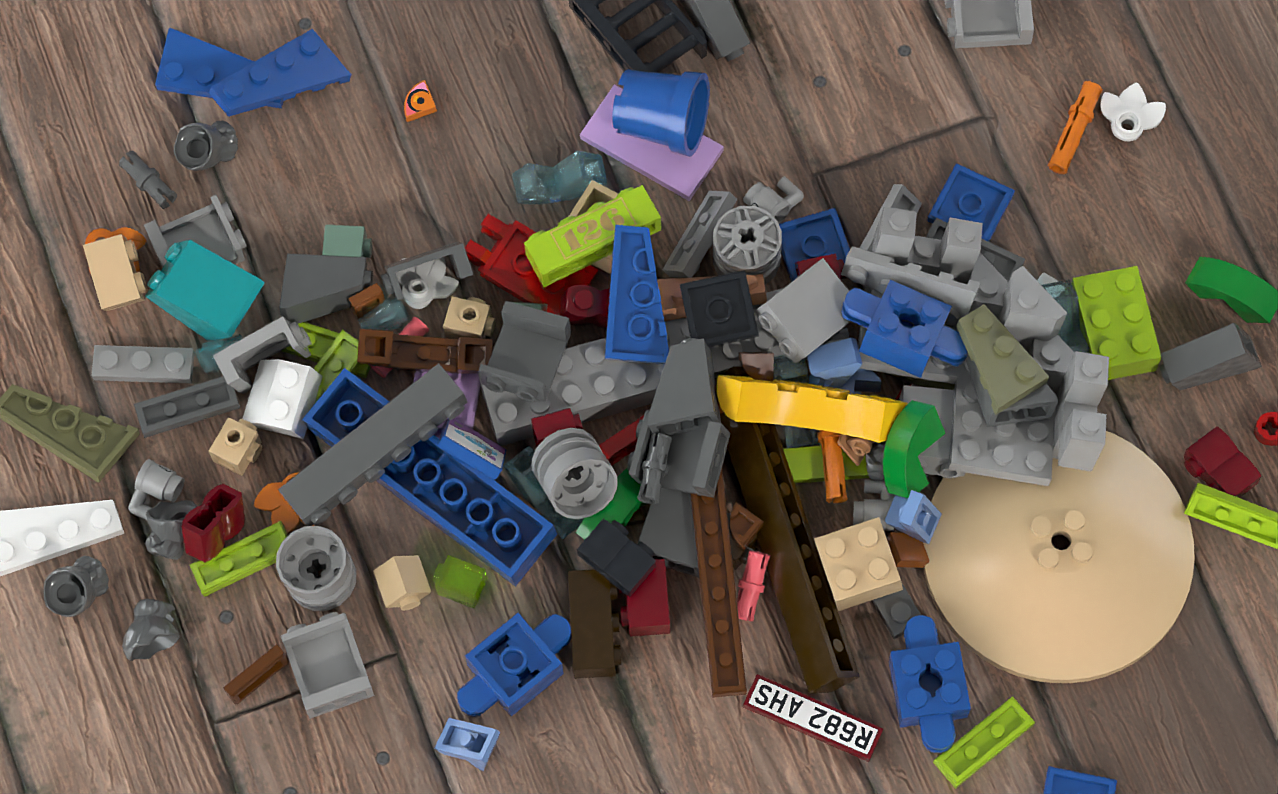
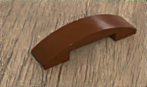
(422, 353)

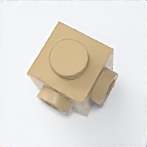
(468, 319)
(236, 445)
(402, 582)

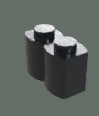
(617, 557)

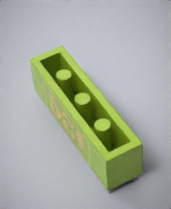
(589, 236)

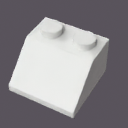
(282, 397)

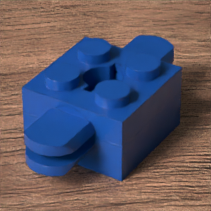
(897, 340)
(514, 665)
(929, 684)

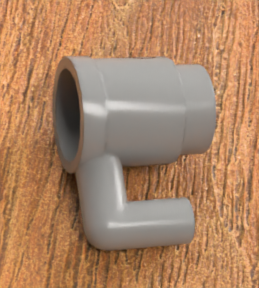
(769, 200)
(157, 482)
(874, 508)

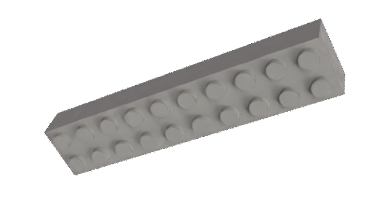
(604, 386)

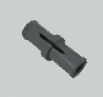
(147, 179)
(654, 468)

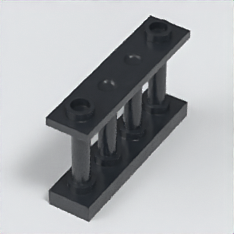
(625, 51)

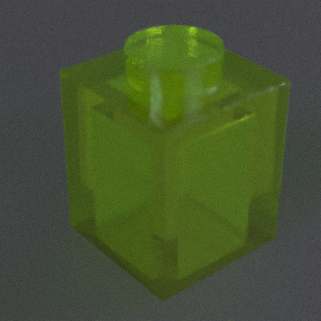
(460, 581)

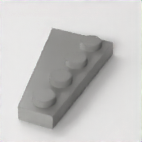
(877, 270)

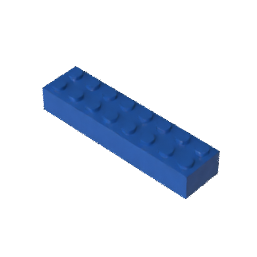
(442, 487)

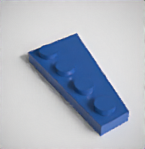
(195, 65)
(290, 69)
(635, 310)

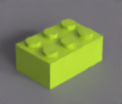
(1118, 321)

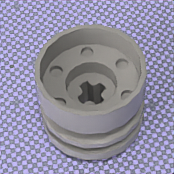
(754, 257)
(574, 473)
(303, 556)

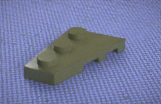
(1002, 362)

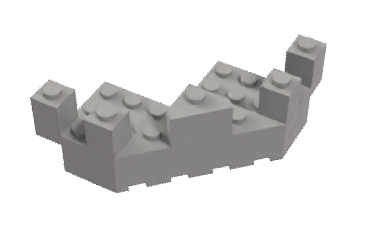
(1034, 319)

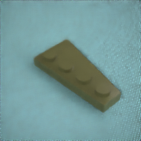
(76, 437)

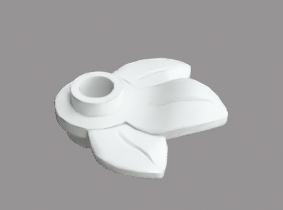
(1131, 109)
(428, 280)

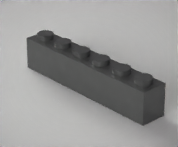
(373, 446)

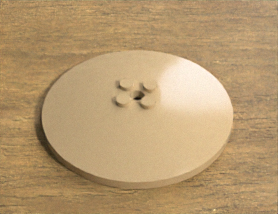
(1070, 609)

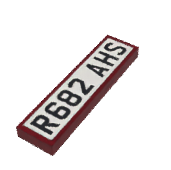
(813, 718)

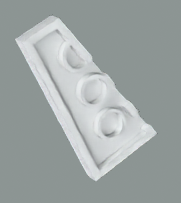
(51, 531)

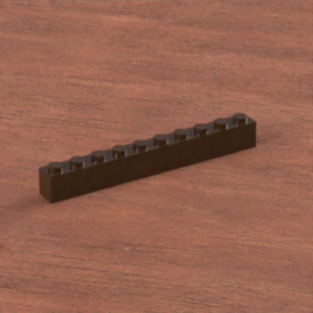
(794, 559)

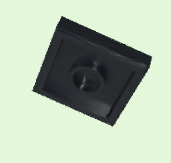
(720, 309)

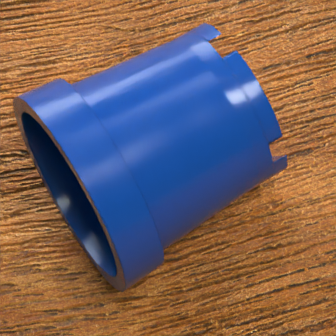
(663, 108)

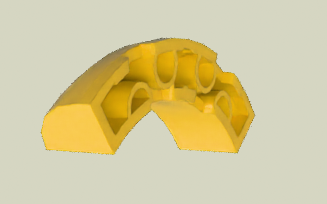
(807, 406)

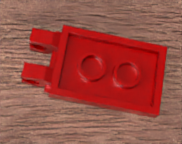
(511, 270)

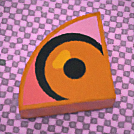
(419, 102)

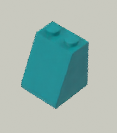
(203, 290)

